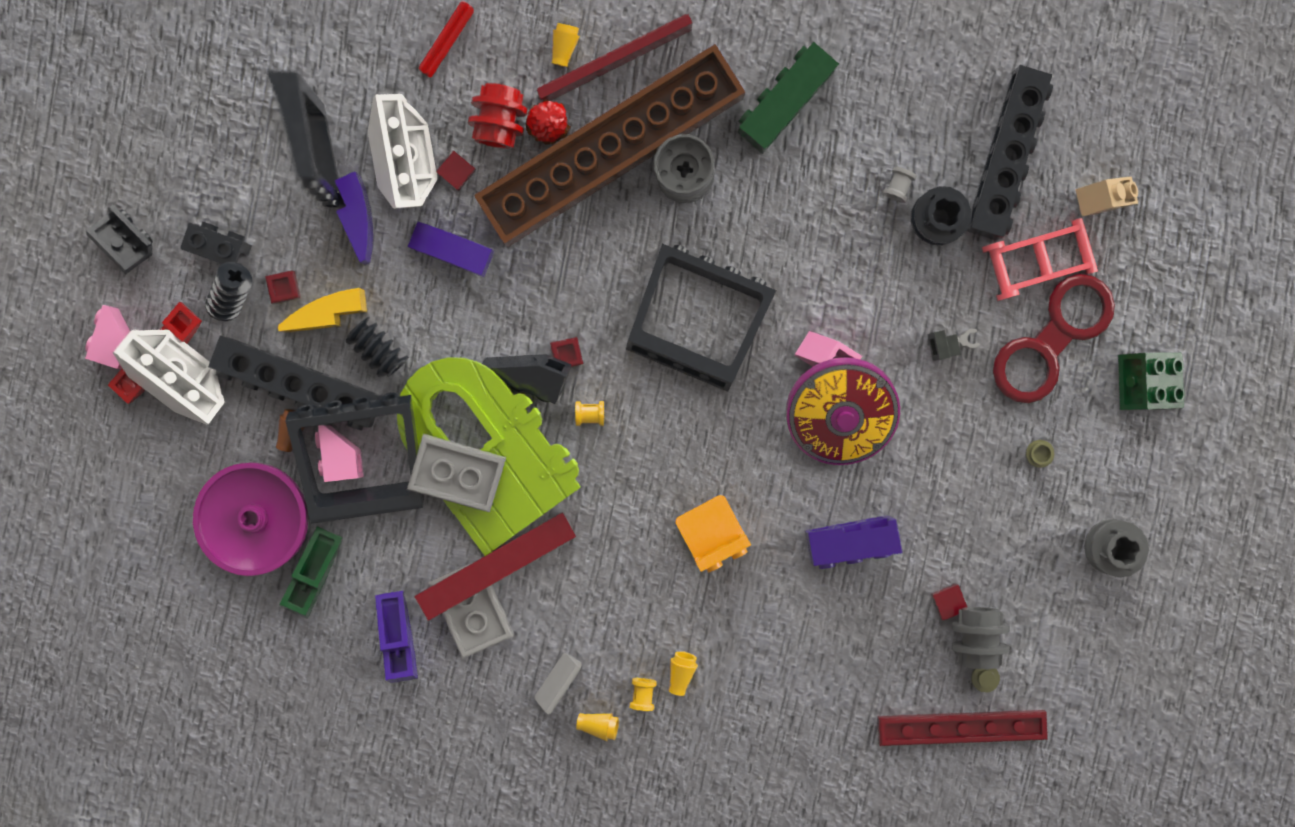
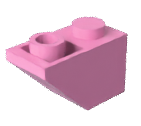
(107, 336)
(819, 348)
(339, 456)

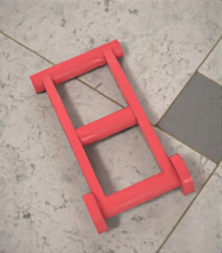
(1008, 290)

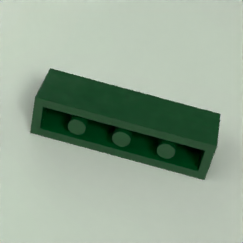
(788, 96)

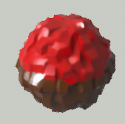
(547, 122)

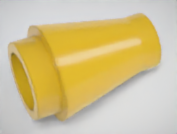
(564, 43)
(681, 672)
(599, 725)

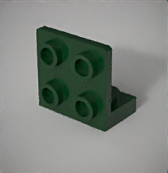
(1151, 381)

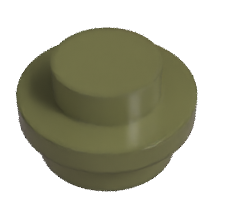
(1039, 453)
(985, 679)

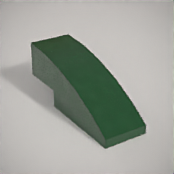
(311, 572)

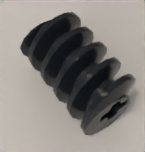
(228, 291)
(375, 348)

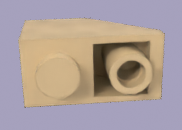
(1107, 195)

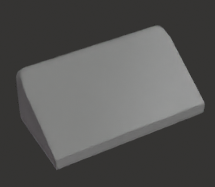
(557, 682)

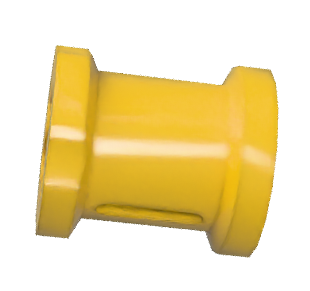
(589, 413)
(643, 694)

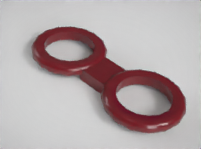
(1054, 338)

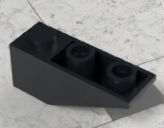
(533, 374)

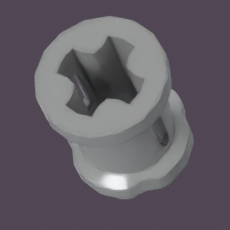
(899, 184)

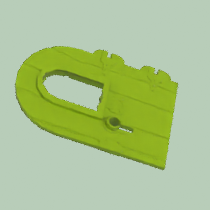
(533, 471)

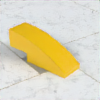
(325, 311)

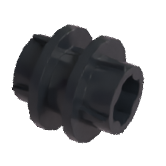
(941, 198)

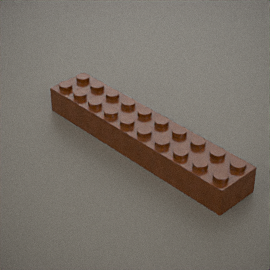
(610, 145)

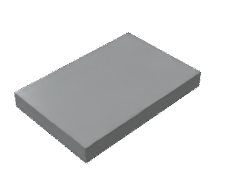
(456, 473)
(476, 621)

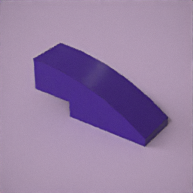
(356, 215)
(451, 249)
(396, 637)

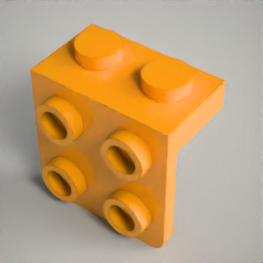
(712, 533)

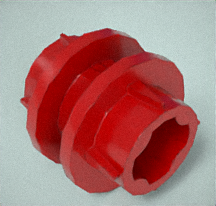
(497, 116)

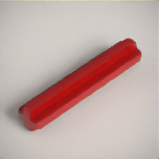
(446, 39)

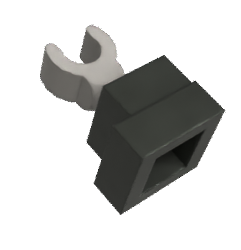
(948, 346)

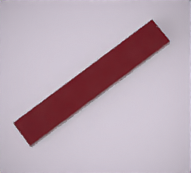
(615, 58)
(495, 566)
(962, 727)

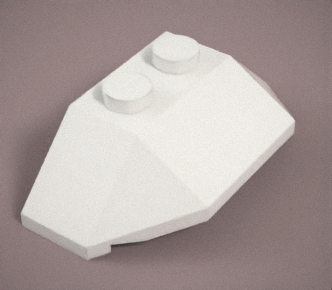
(401, 151)
(171, 373)

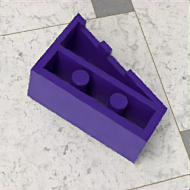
(853, 541)

